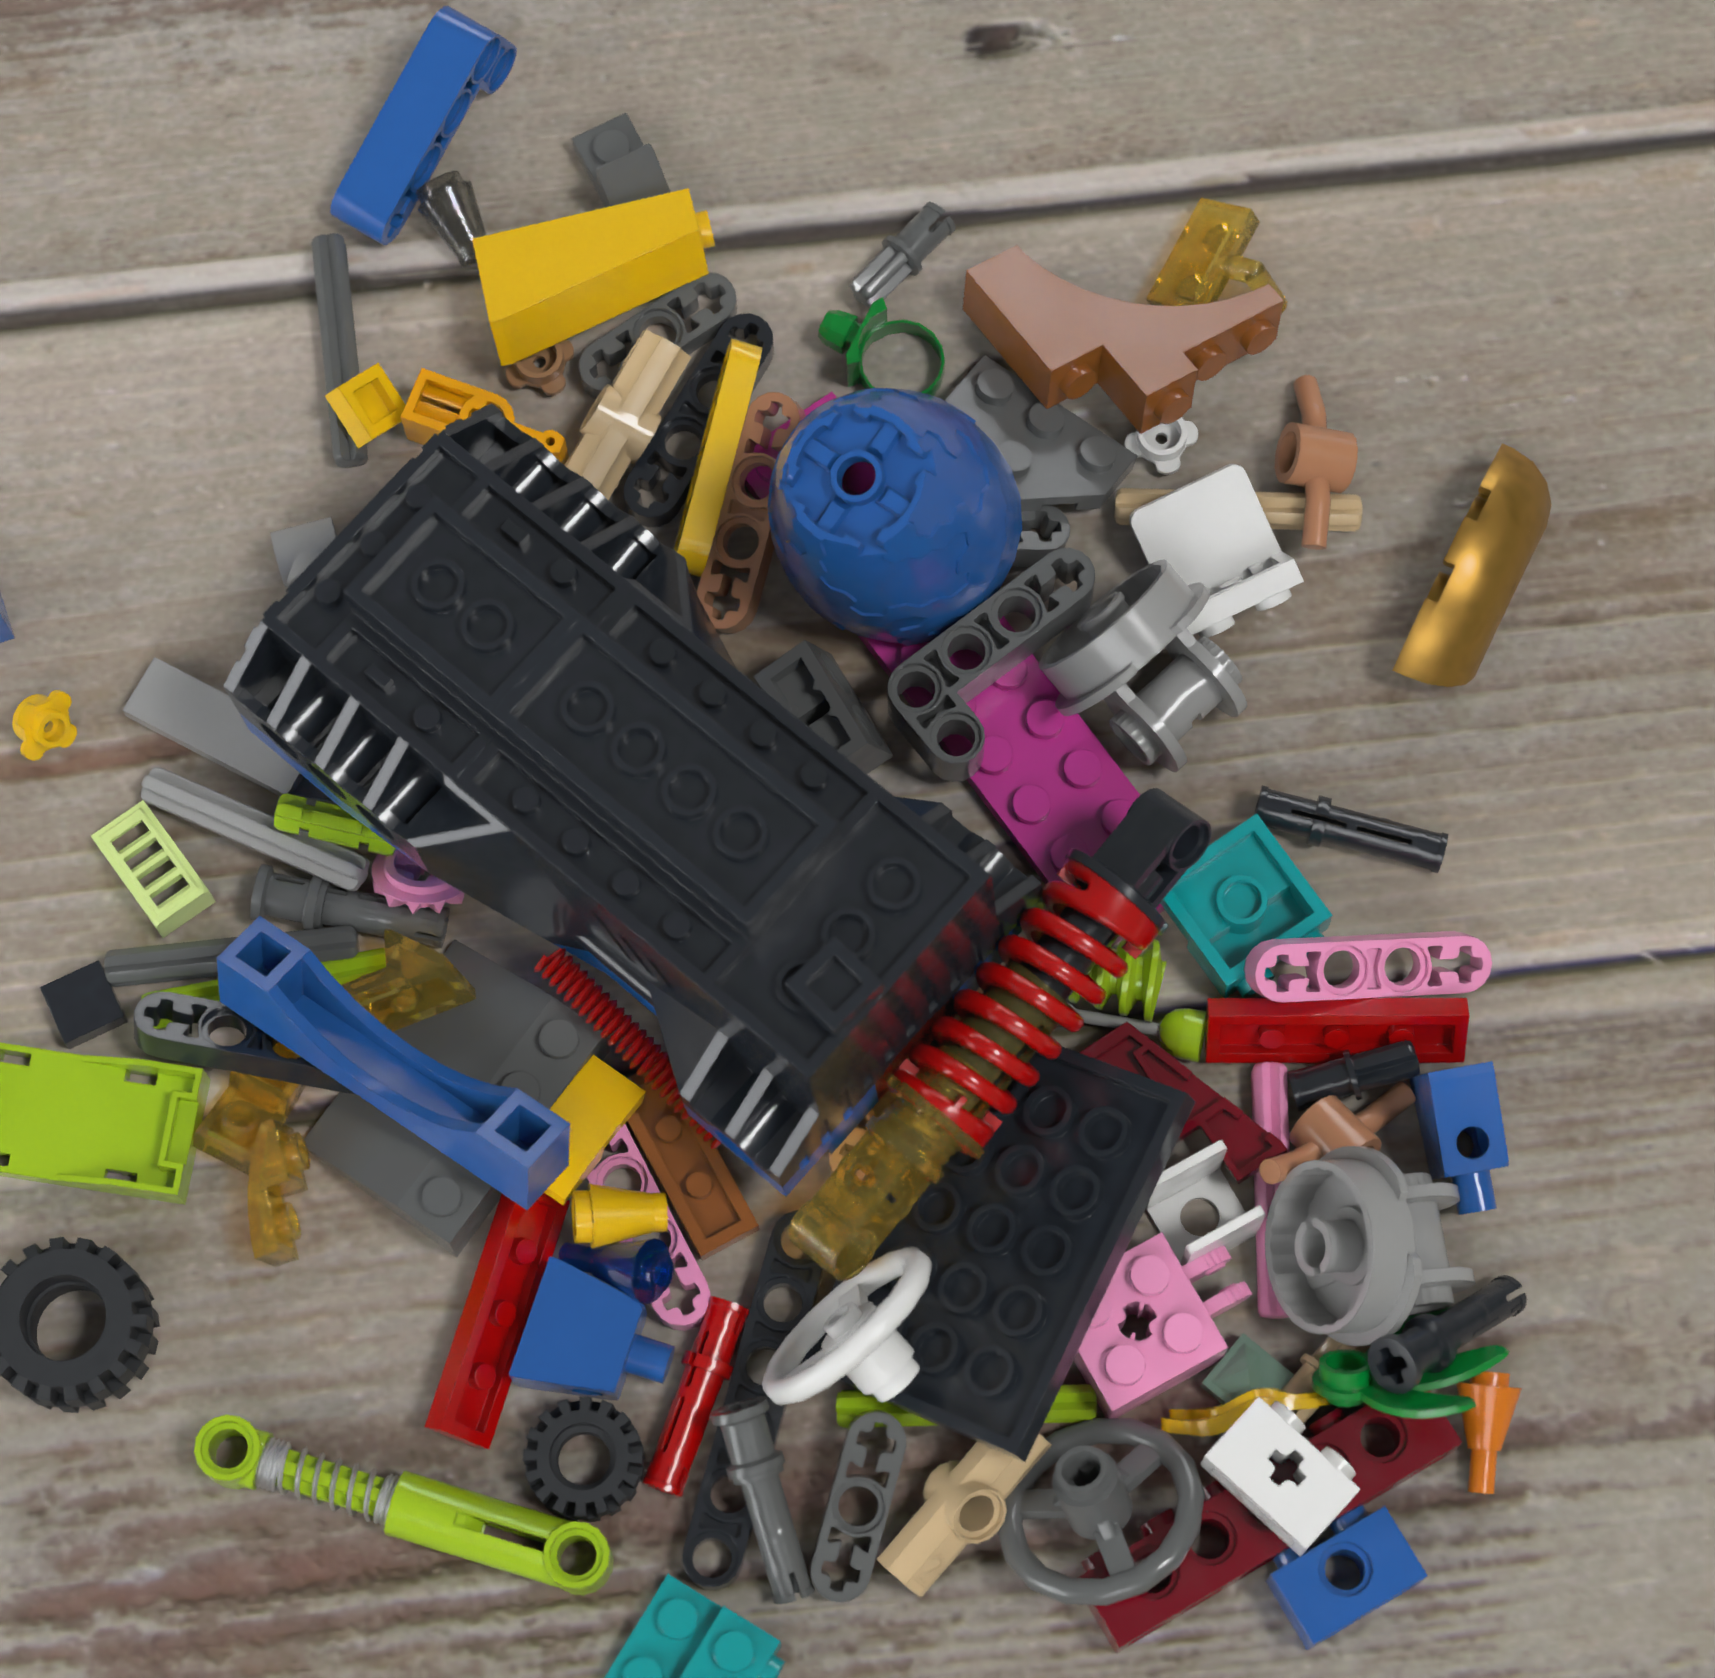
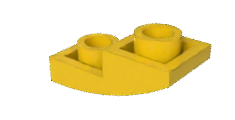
(597, 1108)

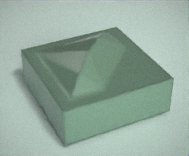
(1244, 1369)

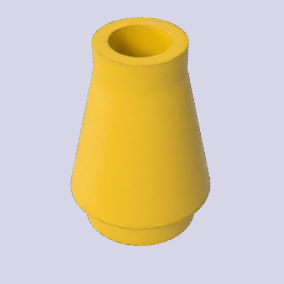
(616, 1214)

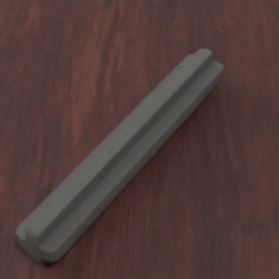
(337, 336)
(199, 958)

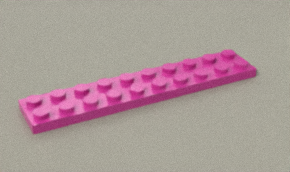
(1039, 769)

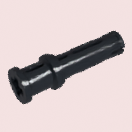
(1432, 1341)

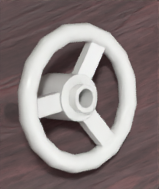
(859, 1335)

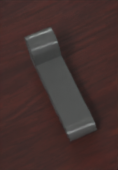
(1000, 653)

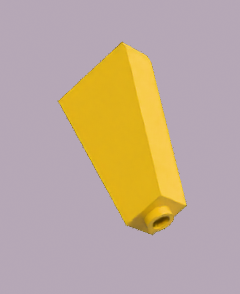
(587, 268)

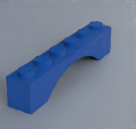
(479, 1125)

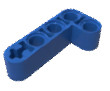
(419, 122)

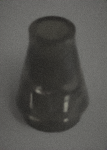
(453, 213)

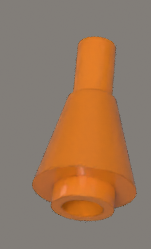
(1487, 1424)

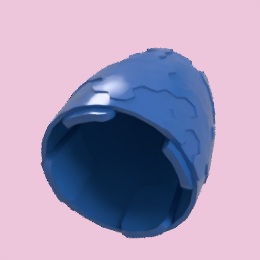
(915, 545)

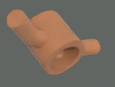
(1315, 459)
(1332, 1125)

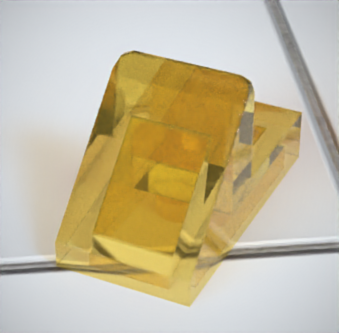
(411, 986)

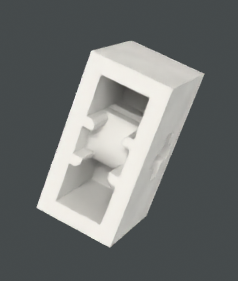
(1289, 1510)

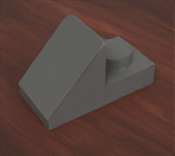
(619, 162)

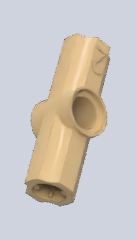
(627, 412)
(960, 1507)

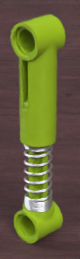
(410, 1507)

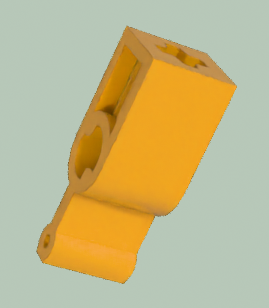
(442, 400)

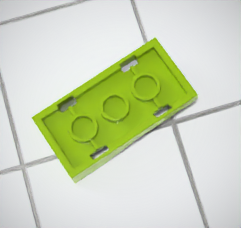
(80, 1117)

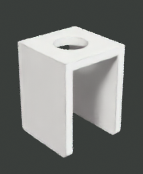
(1201, 1179)

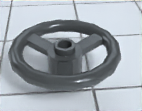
(1097, 1504)

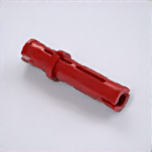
(699, 1385)

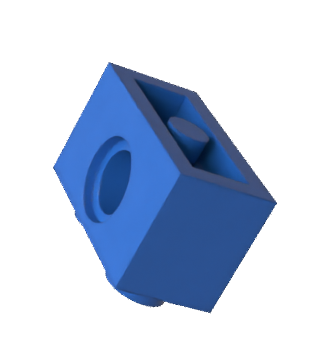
(1384, 1565)

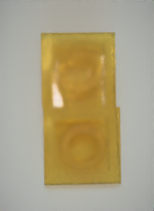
(235, 1119)
(276, 1173)

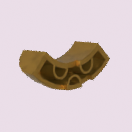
(1487, 567)

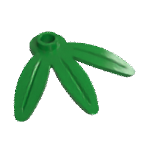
(1348, 1382)

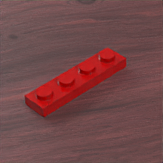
(1321, 1030)
(494, 1319)

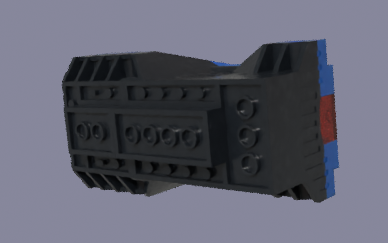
(561, 735)

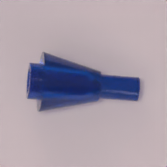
(633, 1267)

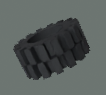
(577, 1419)

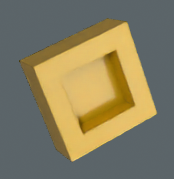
(367, 405)

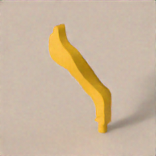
(1222, 1417)

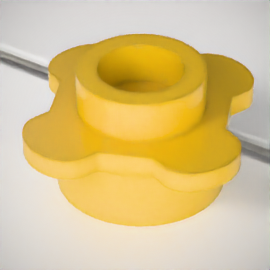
(32, 717)

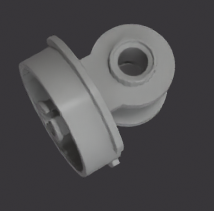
(1120, 637)
(1360, 1246)

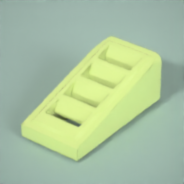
(180, 906)

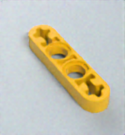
(717, 454)

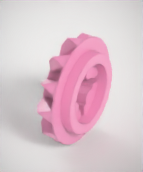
(397, 880)

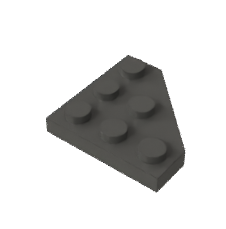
(1049, 450)

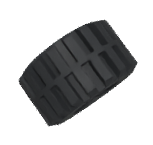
(114, 1357)

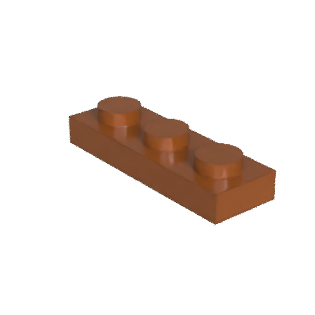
(690, 1173)

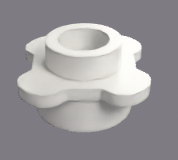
(1167, 455)

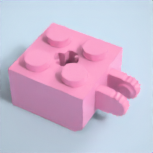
(1179, 1330)

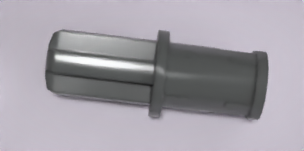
(901, 255)

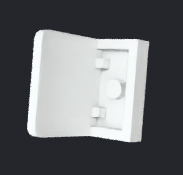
(1222, 539)

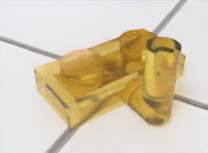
(1209, 256)

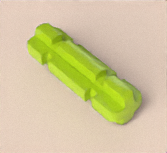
(326, 823)

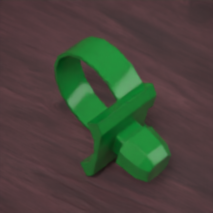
(843, 332)

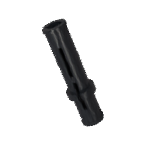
(1421, 849)

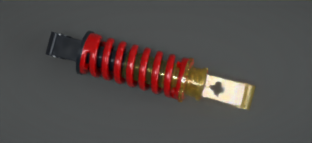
(948, 1090)

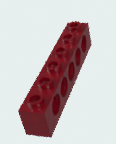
(1252, 1544)

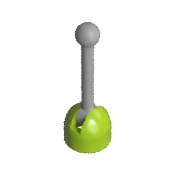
(1179, 1031)

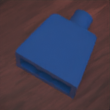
(1465, 1102)
(585, 1338)

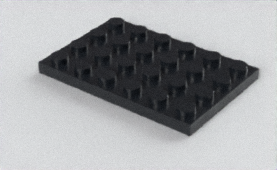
(1028, 1245)

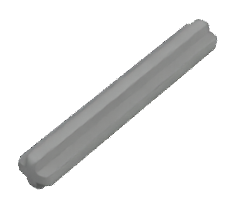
(253, 829)

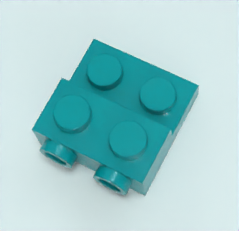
(1239, 897)
(695, 1638)

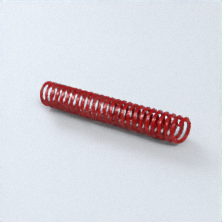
(592, 993)

